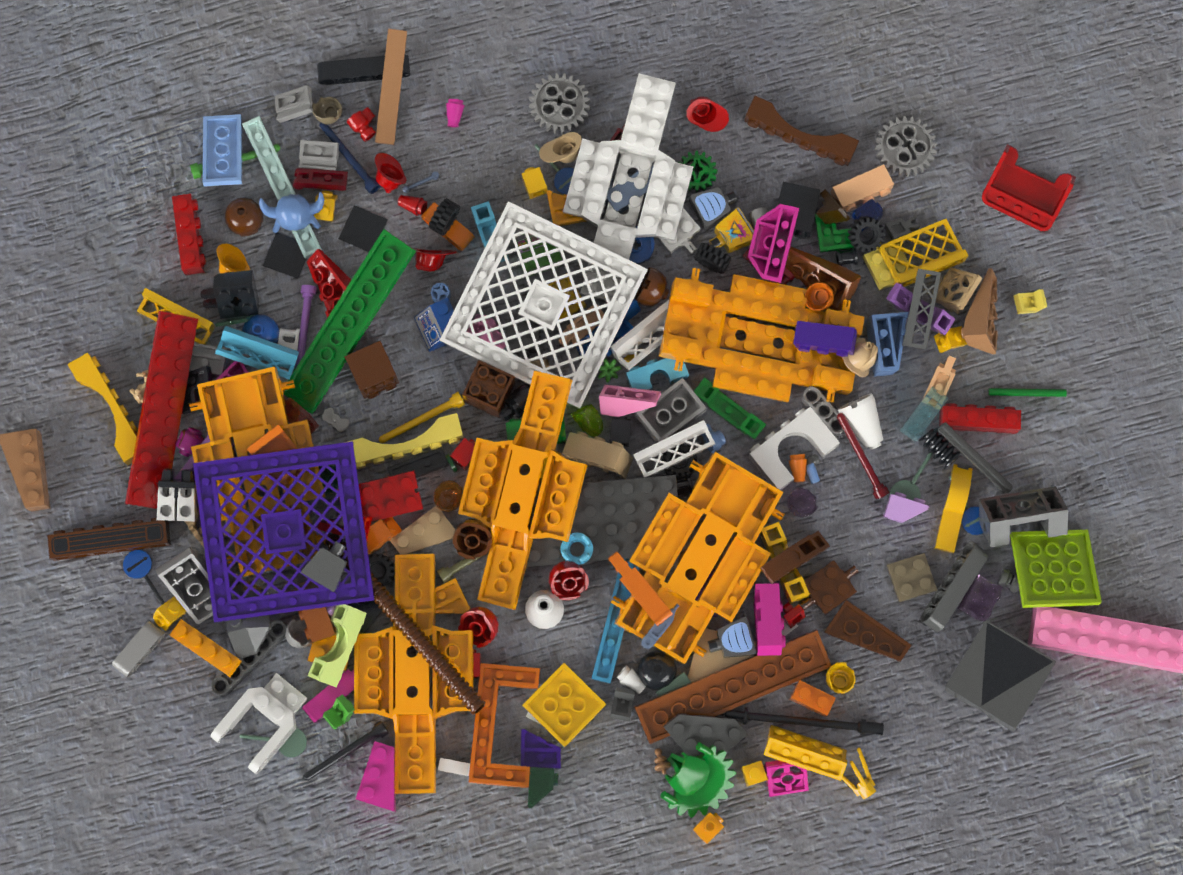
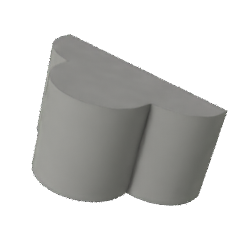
(188, 581)

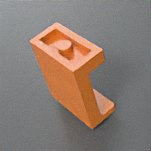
(274, 441)

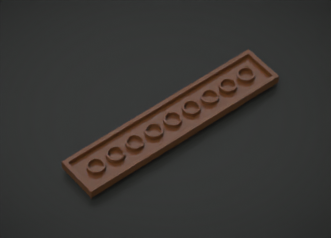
(735, 684)

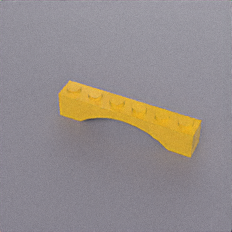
(88, 374)

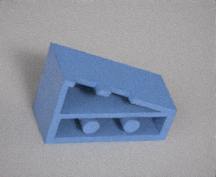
(887, 334)

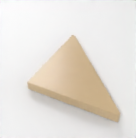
(711, 661)

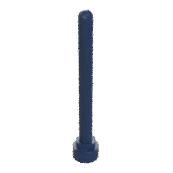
(370, 183)

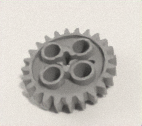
(556, 119)
(921, 137)

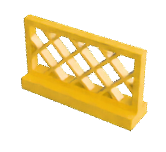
(940, 264)
(806, 752)

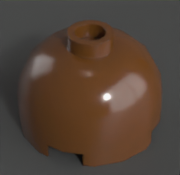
(244, 216)
(652, 288)
(472, 539)

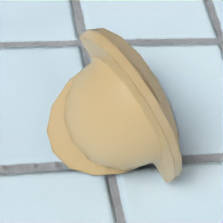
(863, 358)

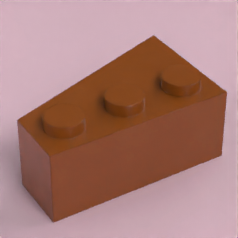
(317, 620)

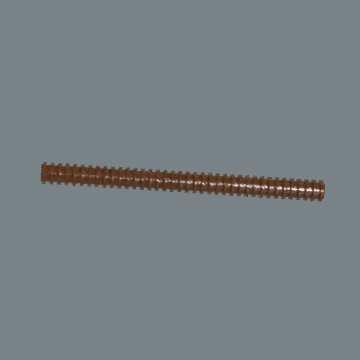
(420, 641)

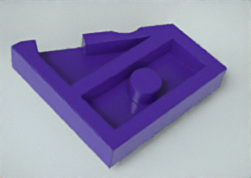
(539, 752)

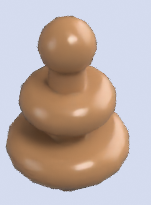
(660, 760)

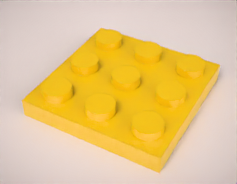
(564, 705)

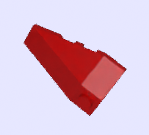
(329, 278)

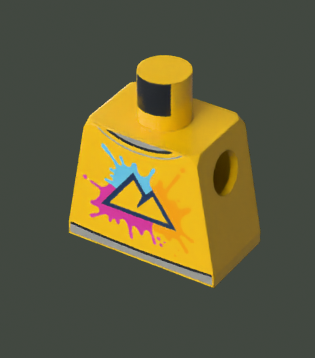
(733, 232)

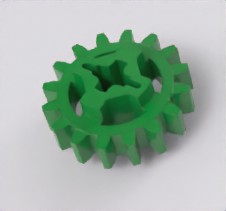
(704, 171)

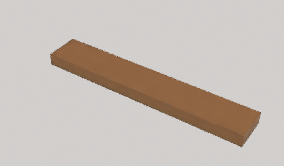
(391, 87)

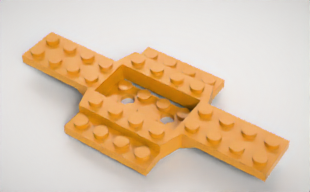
(497, 483)
(386, 672)

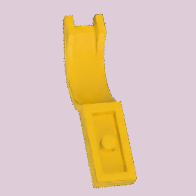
(954, 509)

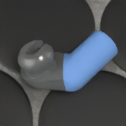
(811, 469)

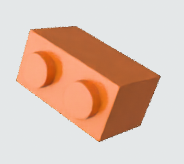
(812, 698)

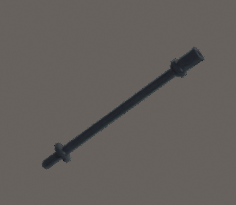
(861, 727)

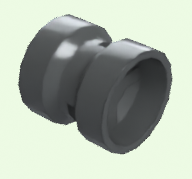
(1007, 577)

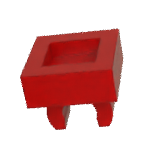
(793, 615)

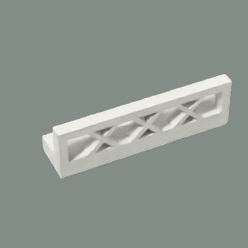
(640, 334)
(670, 443)

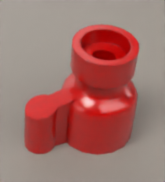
(359, 123)

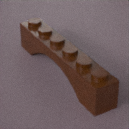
(836, 147)

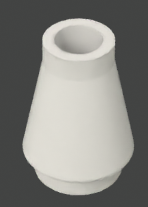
(630, 679)

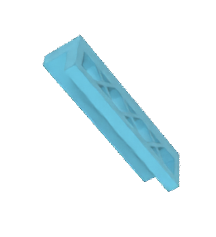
(258, 350)

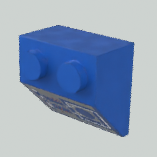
(433, 322)

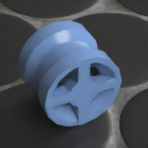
(441, 289)

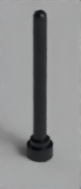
(378, 730)

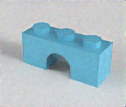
(485, 222)
(640, 377)

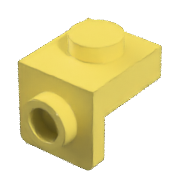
(1030, 302)

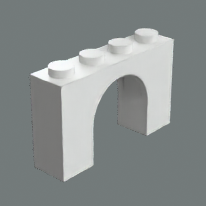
(807, 425)

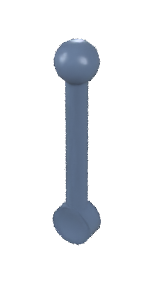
(435, 175)

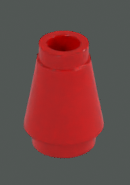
(413, 204)

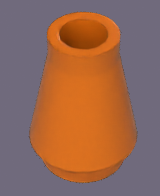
(798, 467)

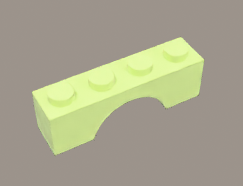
(331, 665)

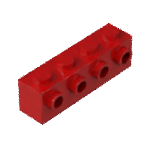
(188, 234)
(981, 419)

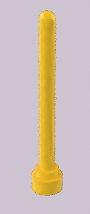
(454, 401)

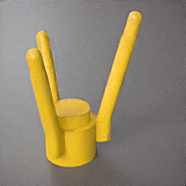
(865, 786)

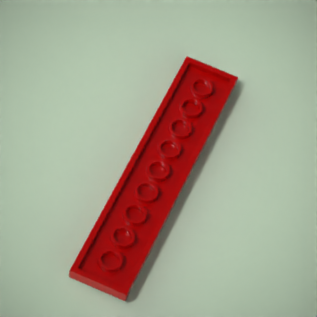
(161, 406)

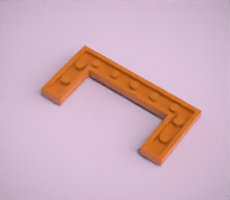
(481, 768)

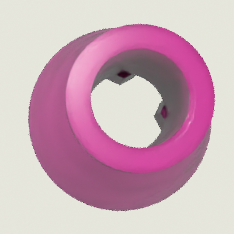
(454, 112)

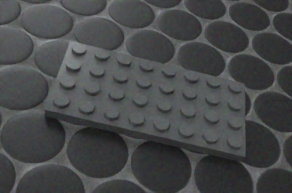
(611, 516)

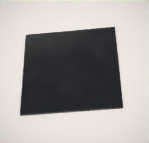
(362, 228)
(285, 256)

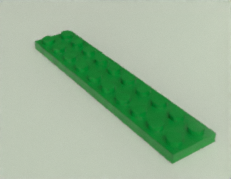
(349, 320)

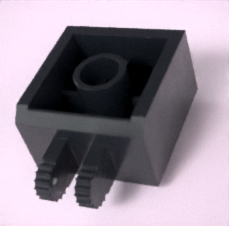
(233, 295)

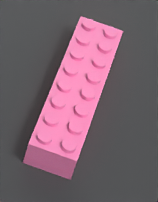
(1107, 638)

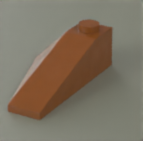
(815, 269)

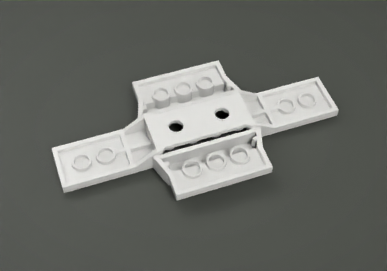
(638, 150)

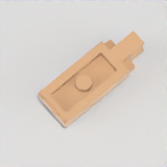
(579, 322)
(942, 378)

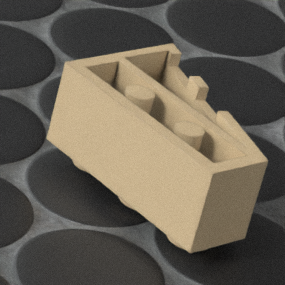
(598, 453)

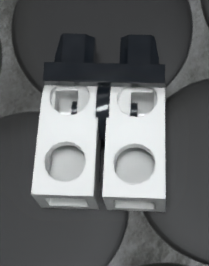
(177, 496)

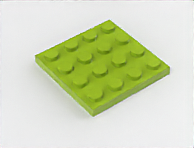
(1055, 569)

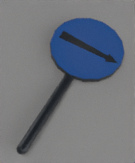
(138, 565)

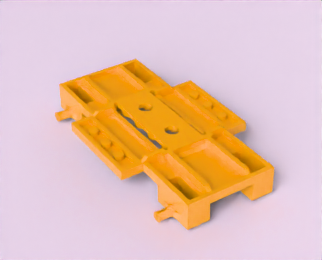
(698, 329)
(243, 410)
(732, 503)

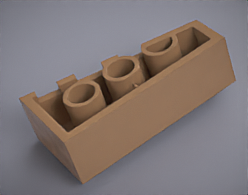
(27, 464)

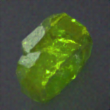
(589, 420)

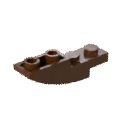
(794, 556)

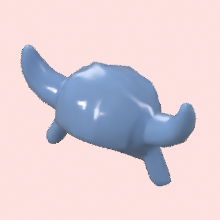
(293, 212)

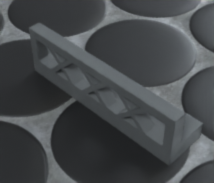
(915, 307)

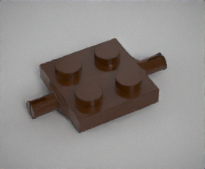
(829, 587)

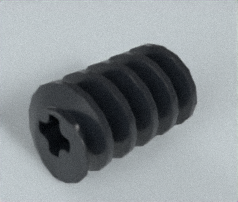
(940, 447)

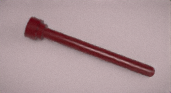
(879, 489)

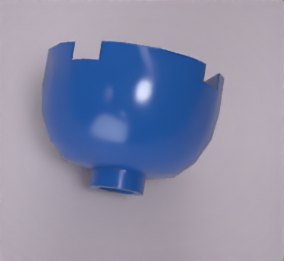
(262, 327)

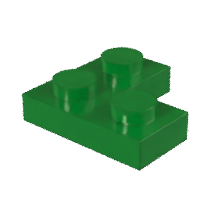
(830, 238)

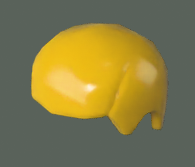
(840, 678)

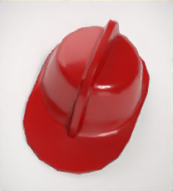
(707, 114)
(389, 172)
(430, 259)

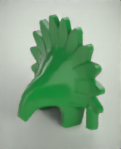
(699, 780)

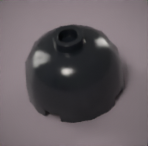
(657, 670)

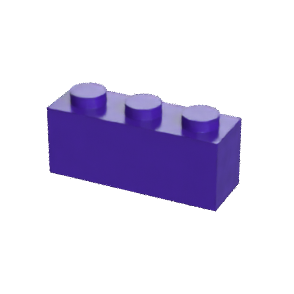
(825, 338)

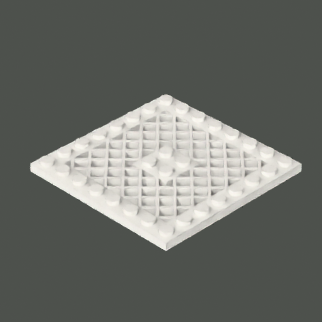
(543, 302)

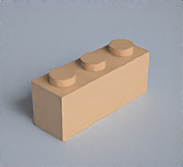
(863, 188)

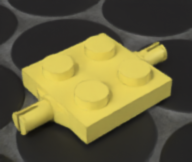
(879, 268)

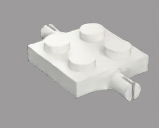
(686, 230)

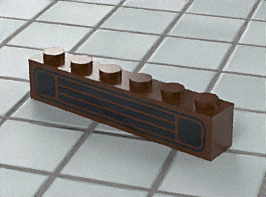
(108, 540)

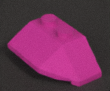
(773, 241)

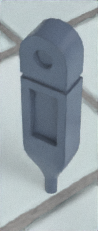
(656, 631)

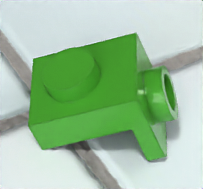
(340, 712)

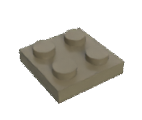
(911, 577)

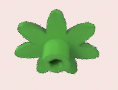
(609, 370)

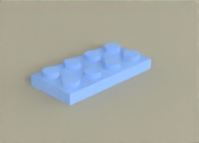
(222, 150)

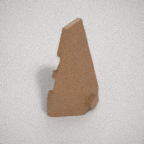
(979, 322)

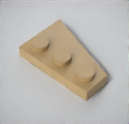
(425, 532)

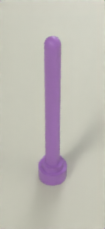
(308, 293)

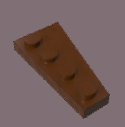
(862, 630)

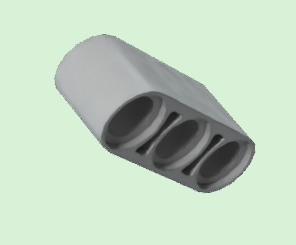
(821, 402)
(138, 649)

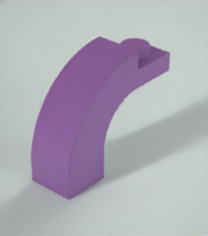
(902, 300)

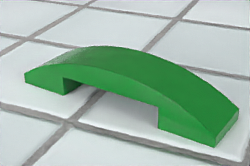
(728, 409)

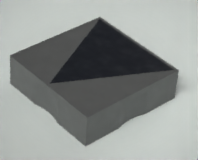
(1000, 675)

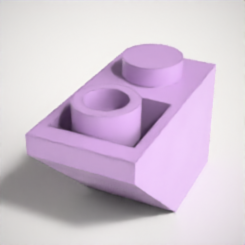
(903, 509)

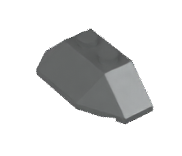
(247, 633)

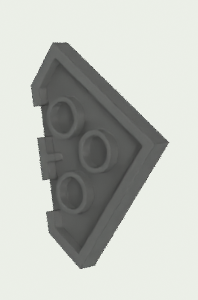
(709, 730)

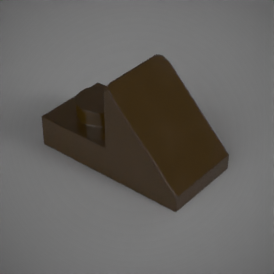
(831, 211)

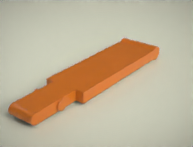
(641, 590)

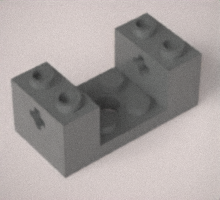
(1041, 505)

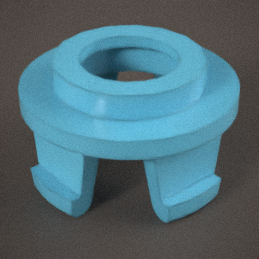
(588, 548)

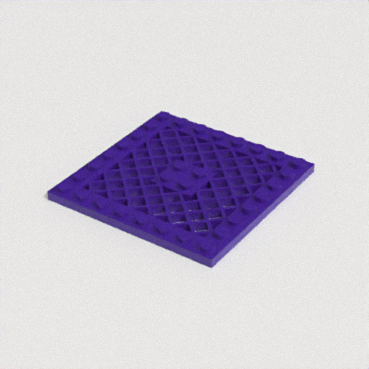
(281, 530)

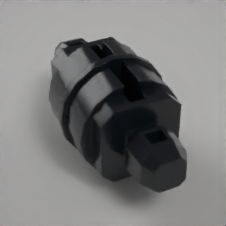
(516, 403)

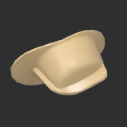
(562, 149)

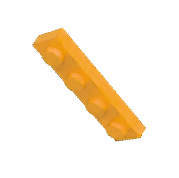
(205, 648)

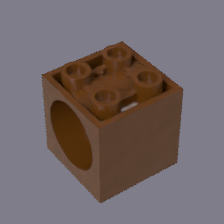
(372, 370)
(488, 388)

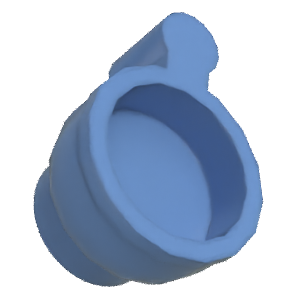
(718, 438)

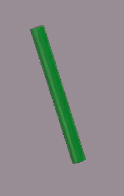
(1027, 392)

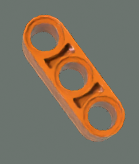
(457, 235)

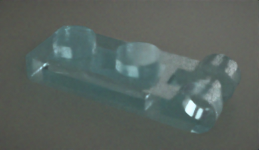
(923, 414)

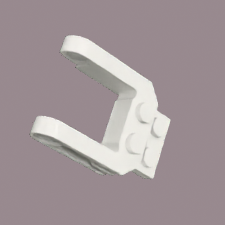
(278, 703)

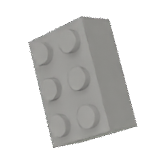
(672, 413)

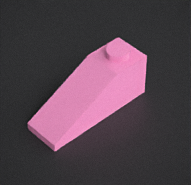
(624, 400)

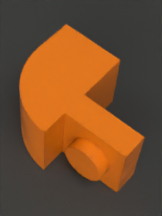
(381, 533)

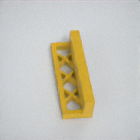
(174, 308)

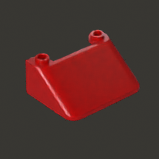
(1024, 193)

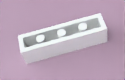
(453, 766)

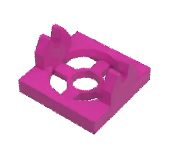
(776, 790)

